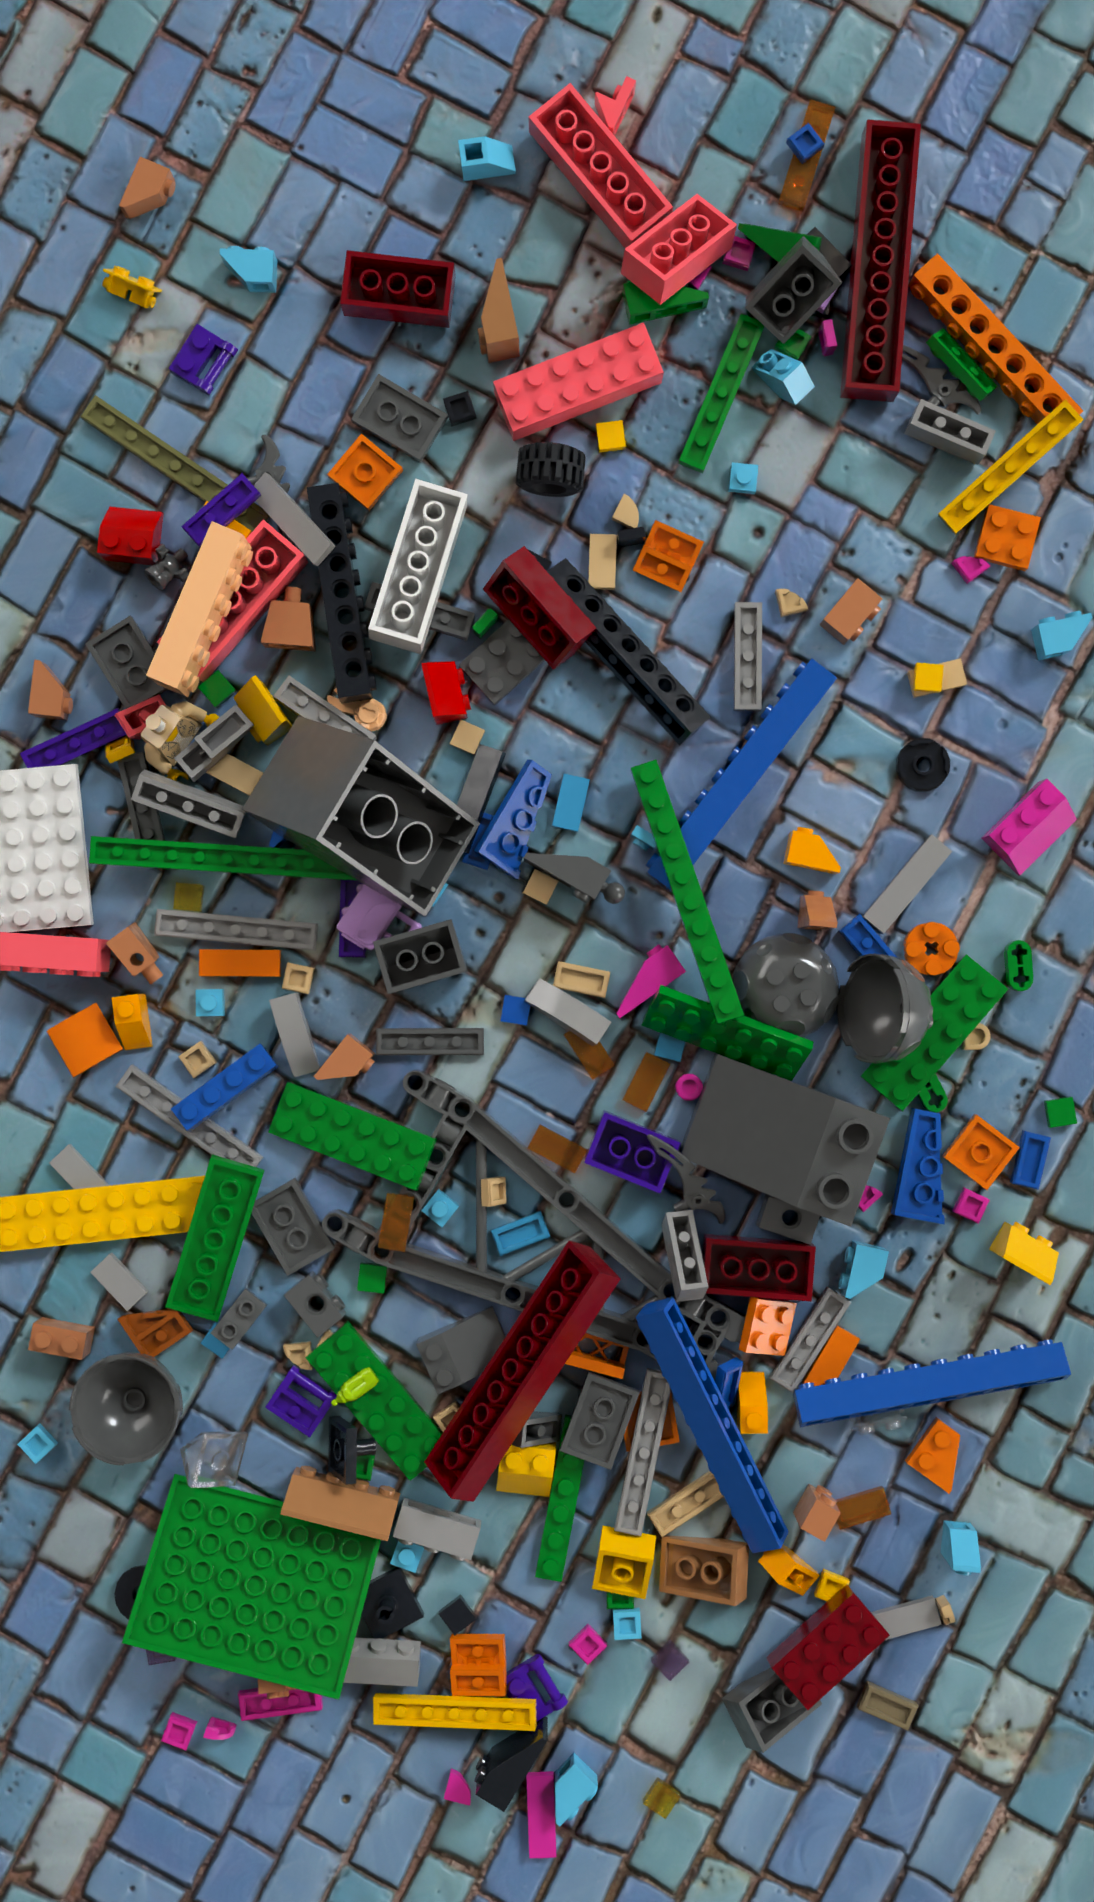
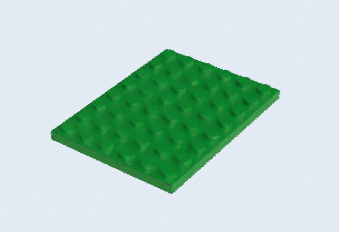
(252, 1589)

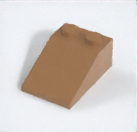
(499, 331)
(704, 1568)

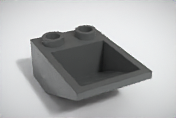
(580, 874)

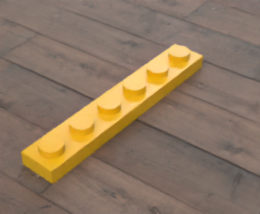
(1010, 466)
(454, 1711)

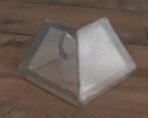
(213, 1458)

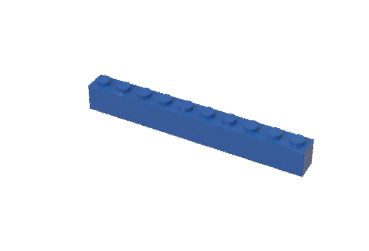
(749, 762)
(931, 1384)
(712, 1425)

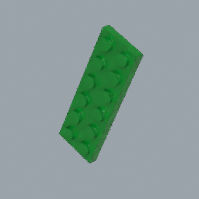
(957, 1009)
(737, 1039)
(352, 1135)
(214, 1238)
(386, 1409)

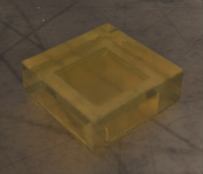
(188, 897)
(661, 1798)

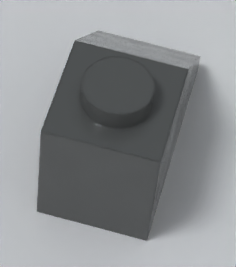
(539, 1430)

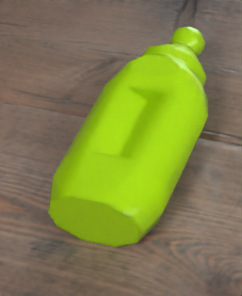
(356, 1386)

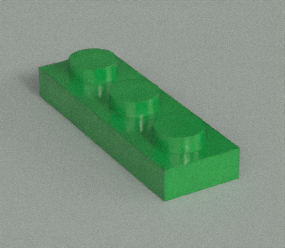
(961, 364)

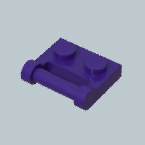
(196, 355)
(297, 1409)
(521, 1686)

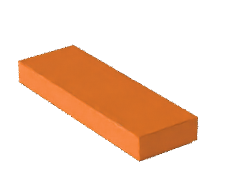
(239, 962)
(832, 1357)

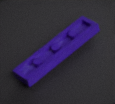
(75, 742)

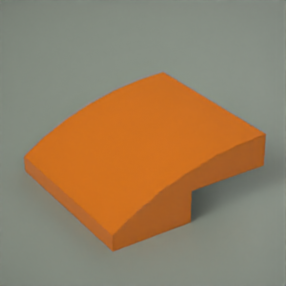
(668, 556)
(84, 1040)
(478, 1665)

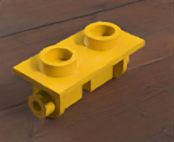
(141, 289)

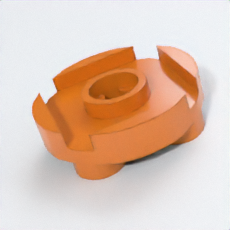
(946, 948)

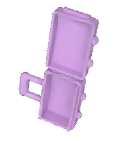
(370, 917)

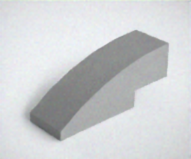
(214, 743)
(568, 1012)
(295, 1034)

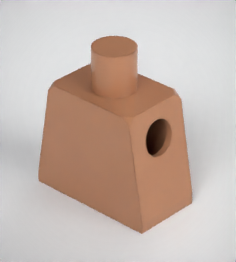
(289, 623)
(133, 941)

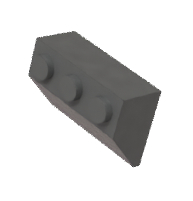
(793, 290)
(420, 956)

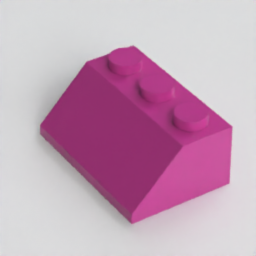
(1030, 826)

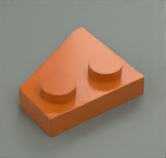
(936, 1454)

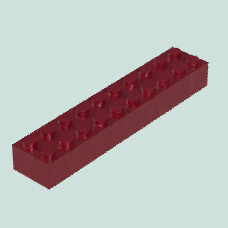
(880, 260)
(521, 1371)

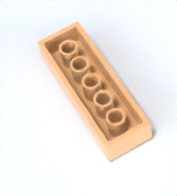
(200, 610)

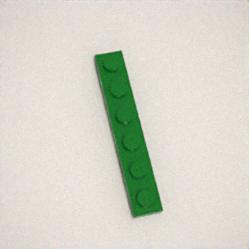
(721, 393)
(559, 1513)

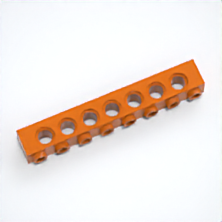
(992, 332)

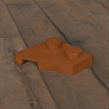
(155, 1330)

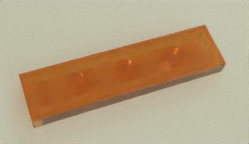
(800, 175)

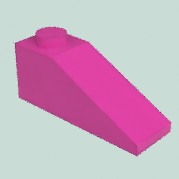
(657, 970)

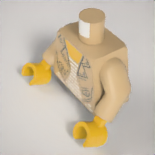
(171, 732)

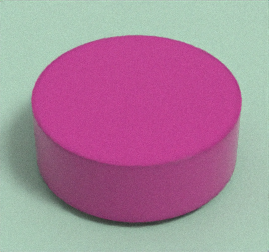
(689, 1087)

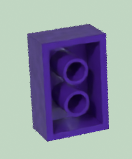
(625, 1151)

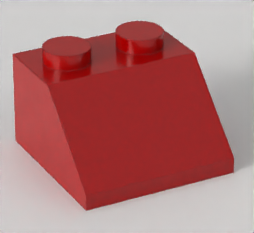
(130, 535)
(445, 691)

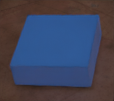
(805, 143)
(515, 1010)

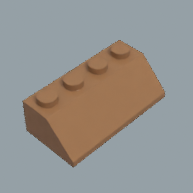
(348, 1507)

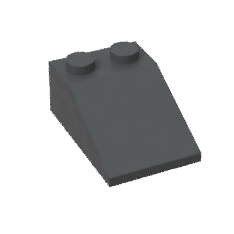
(461, 1349)
(764, 1710)

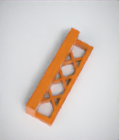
(596, 1363)

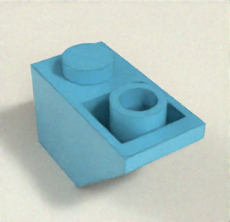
(485, 158)
(253, 268)
(784, 376)
(1059, 637)
(864, 1268)
(961, 1547)
(573, 1786)

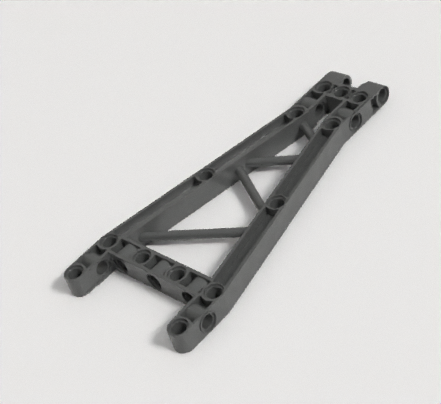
(489, 1285)

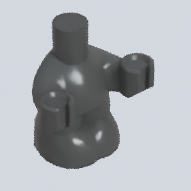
(166, 568)

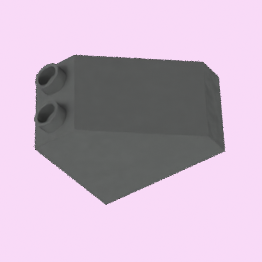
(362, 813)
(784, 1139)

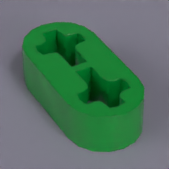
(1025, 965)
(937, 1089)

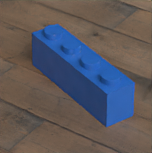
(224, 1087)

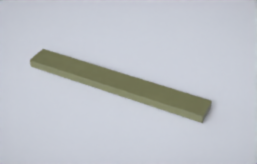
(163, 457)

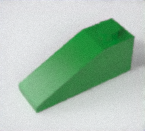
(775, 241)
(643, 308)

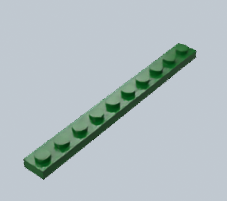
(211, 858)
(687, 892)

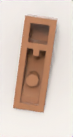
(816, 912)

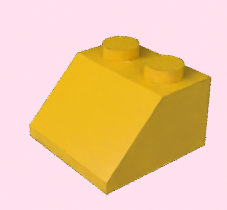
(263, 711)
(1025, 1251)
(527, 1470)
(624, 1563)

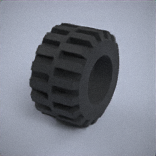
(550, 469)

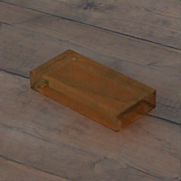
(592, 1057)
(646, 1081)
(557, 1148)
(396, 1222)
(862, 1507)

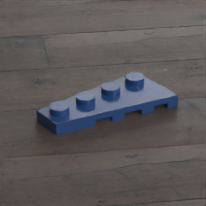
(509, 830)
(919, 1176)

